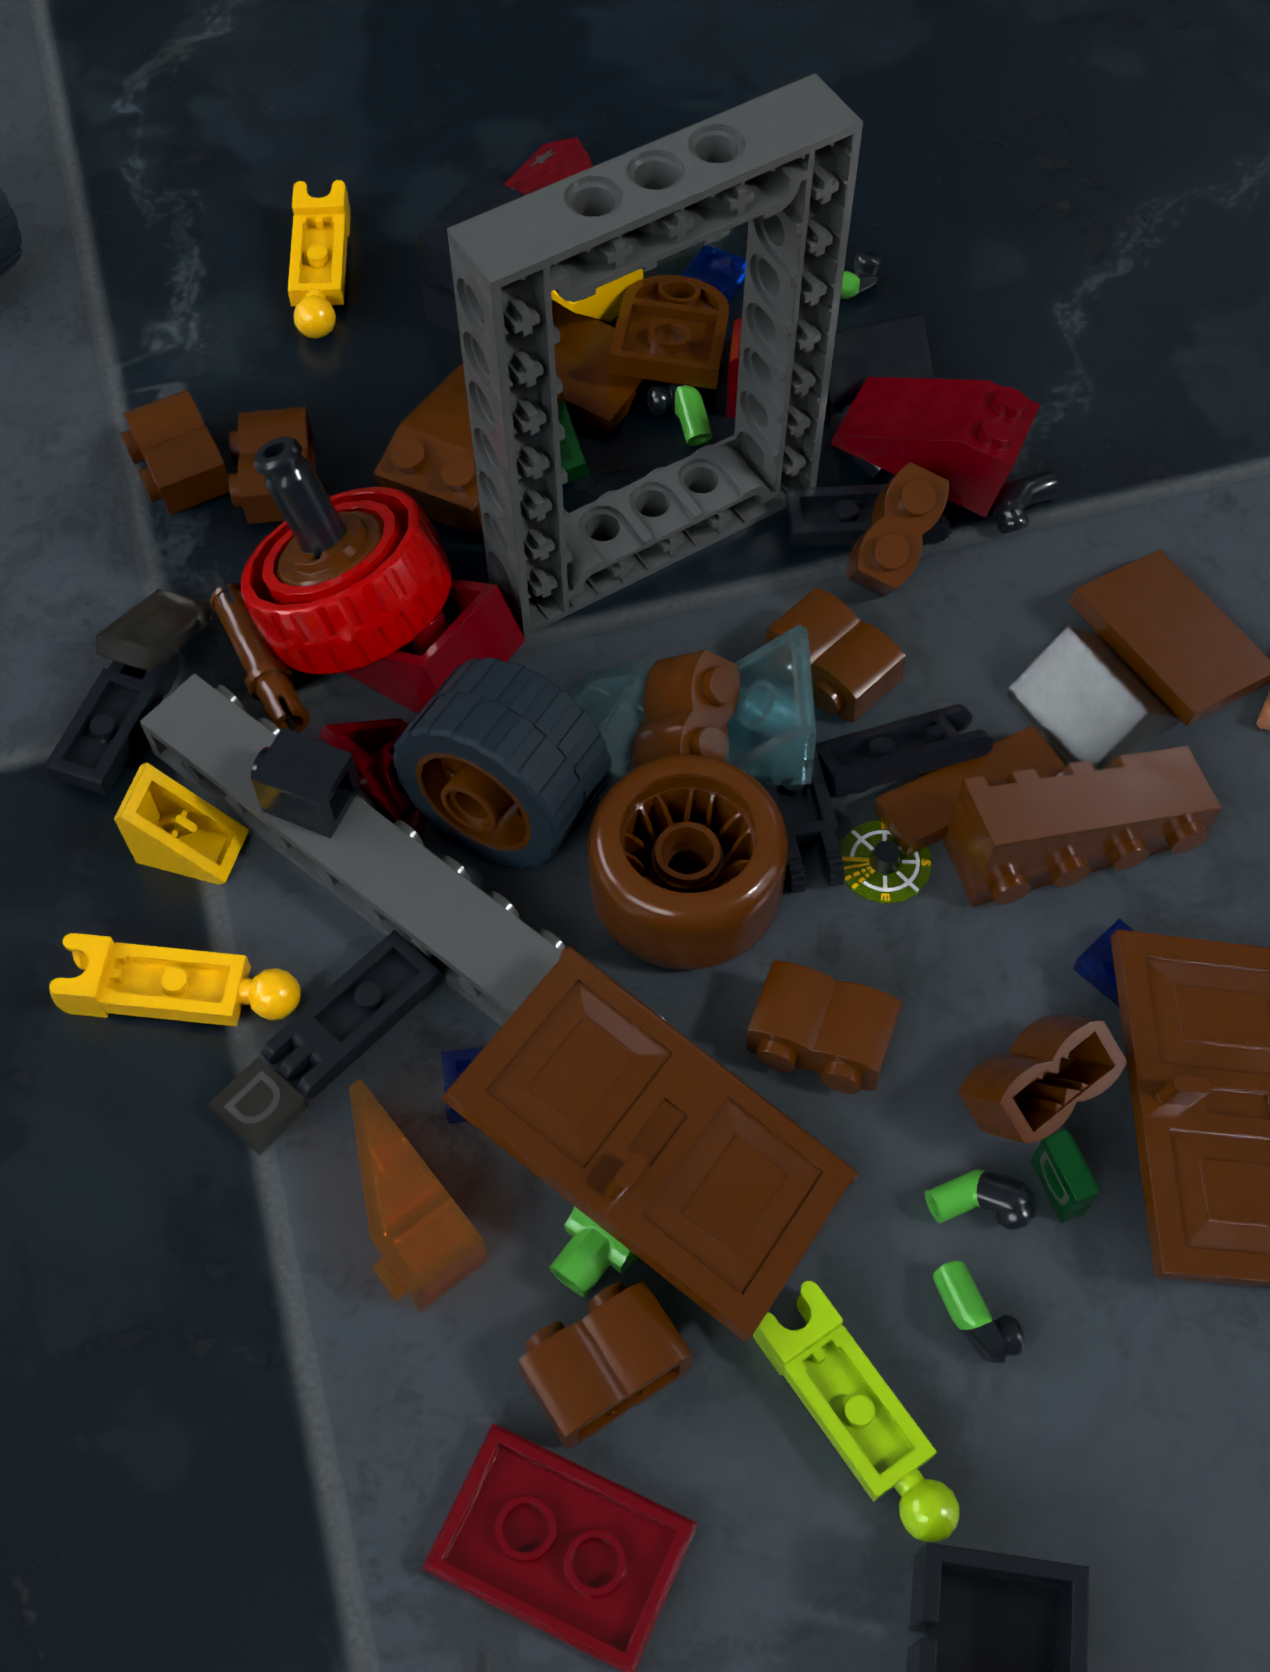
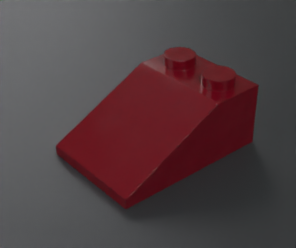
(944, 425)
(468, 627)

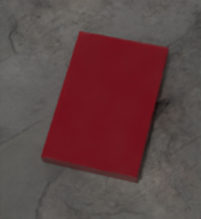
(561, 1549)

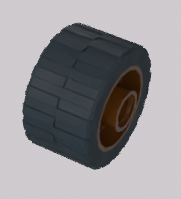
(503, 762)

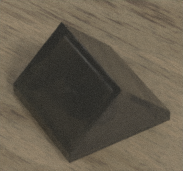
(1089, 700)

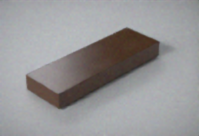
(923, 808)

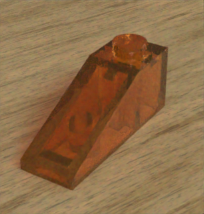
(411, 1218)

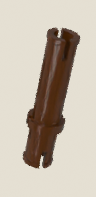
(267, 675)

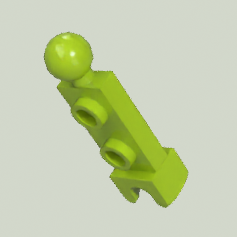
(859, 1413)

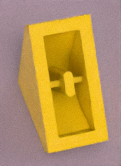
(177, 829)

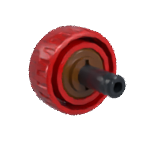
(342, 571)

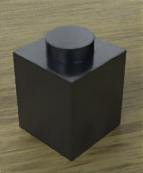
(305, 781)

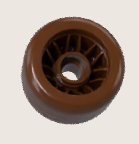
(687, 861)

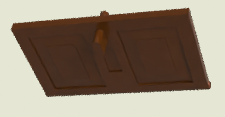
(1200, 1100)
(653, 1141)

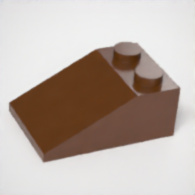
(435, 457)

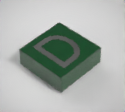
(1065, 1175)

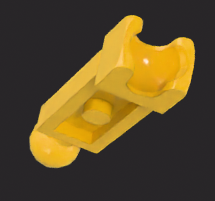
(318, 257)
(169, 983)

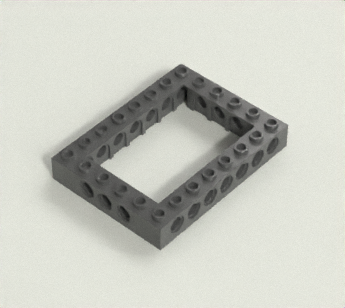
(771, 162)

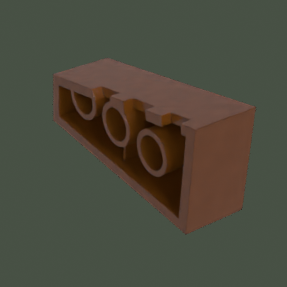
(1076, 822)

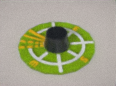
(880, 868)

